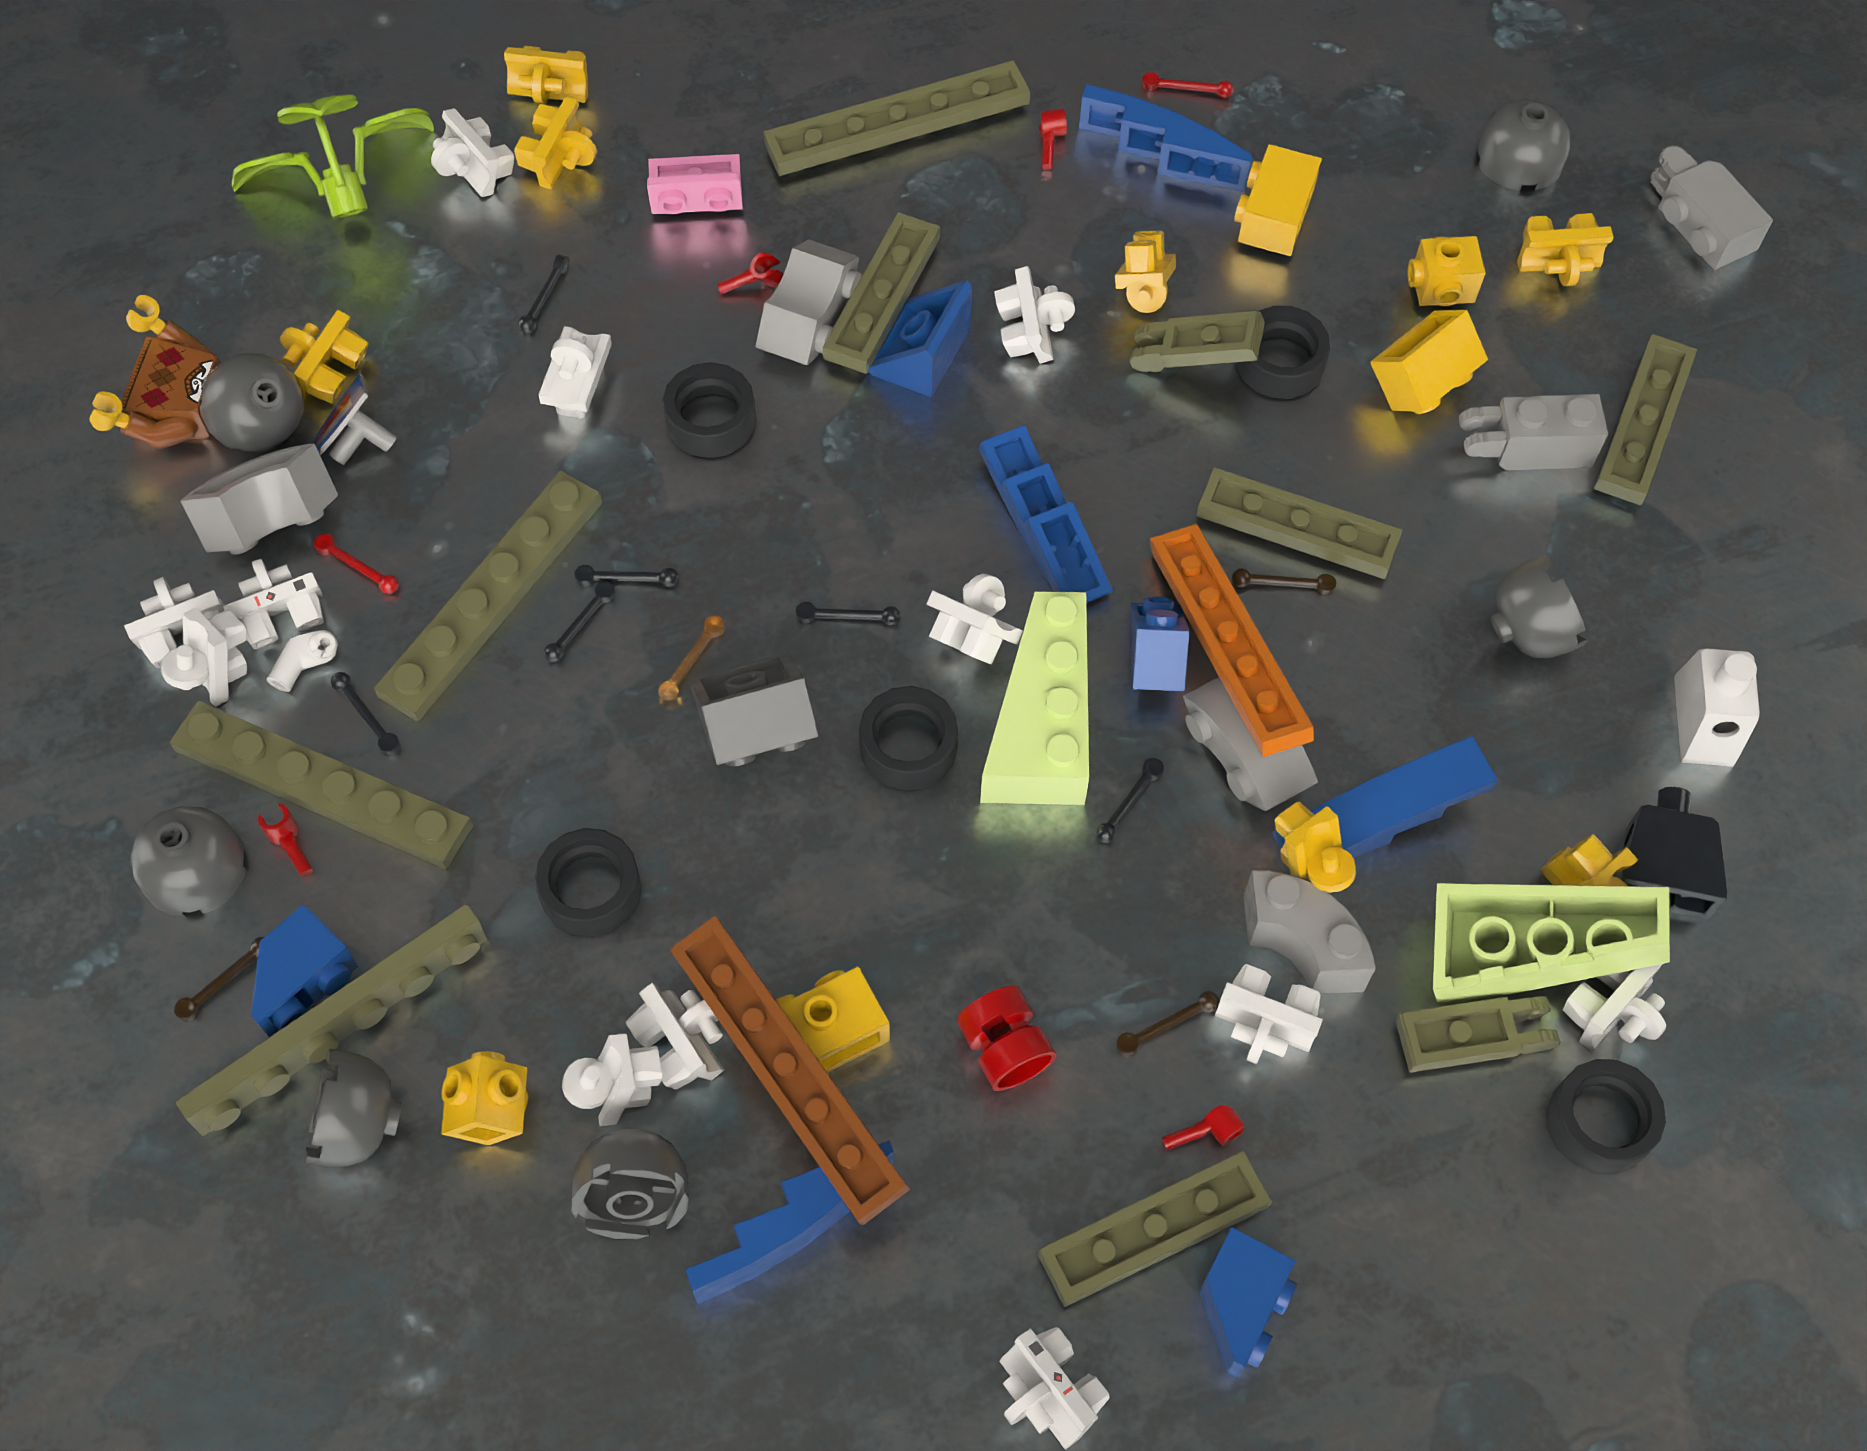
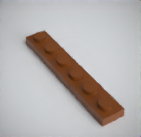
(790, 1071)

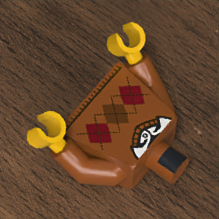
(164, 385)

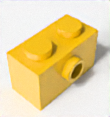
(1278, 199)
(1429, 361)
(838, 1018)

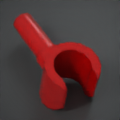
(1052, 125)
(759, 270)
(285, 835)
(1220, 1121)

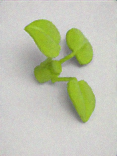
(340, 184)

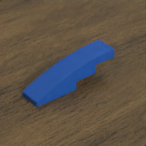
(1180, 144)
(1043, 515)
(1408, 796)
(775, 1235)

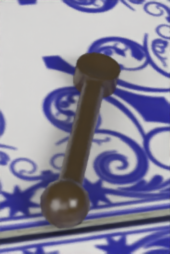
(1323, 584)
(188, 1008)
(1128, 1043)

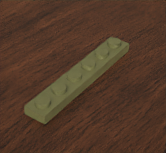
(896, 117)
(488, 596)
(322, 784)
(351, 1008)

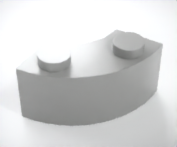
(807, 301)
(260, 499)
(1250, 776)
(1309, 931)

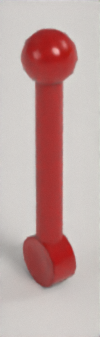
(1151, 82)
(326, 545)

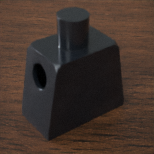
(1677, 853)

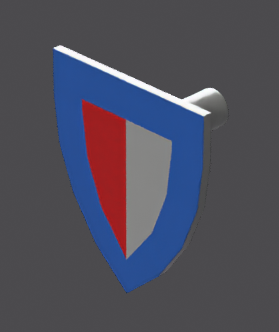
(359, 426)

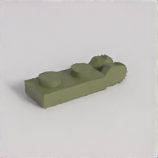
(1198, 341)
(1472, 1032)

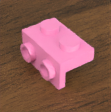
(695, 184)

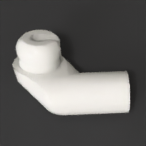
(300, 654)

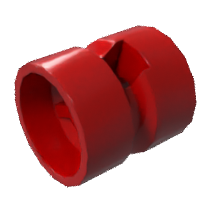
(1009, 1044)

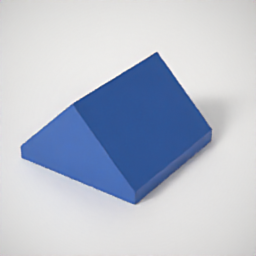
(925, 338)

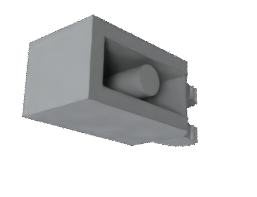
(1709, 207)
(1538, 431)

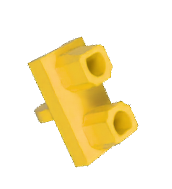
(546, 74)
(562, 145)
(1566, 250)
(1146, 271)
(334, 342)
(1315, 848)
(1588, 865)

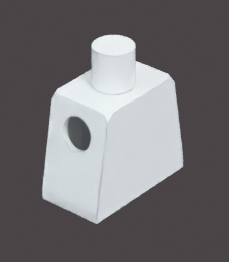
(1712, 691)

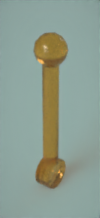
(712, 629)

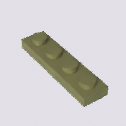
(881, 293)
(1645, 419)
(1299, 523)
(1153, 1228)

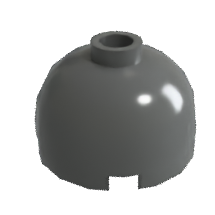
(1524, 145)
(251, 402)
(1537, 612)
(187, 860)
(350, 1111)
(629, 1183)

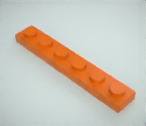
(1232, 641)

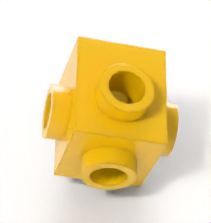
(1447, 271)
(484, 1099)

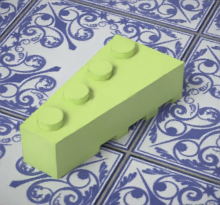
(1043, 723)
(1542, 936)

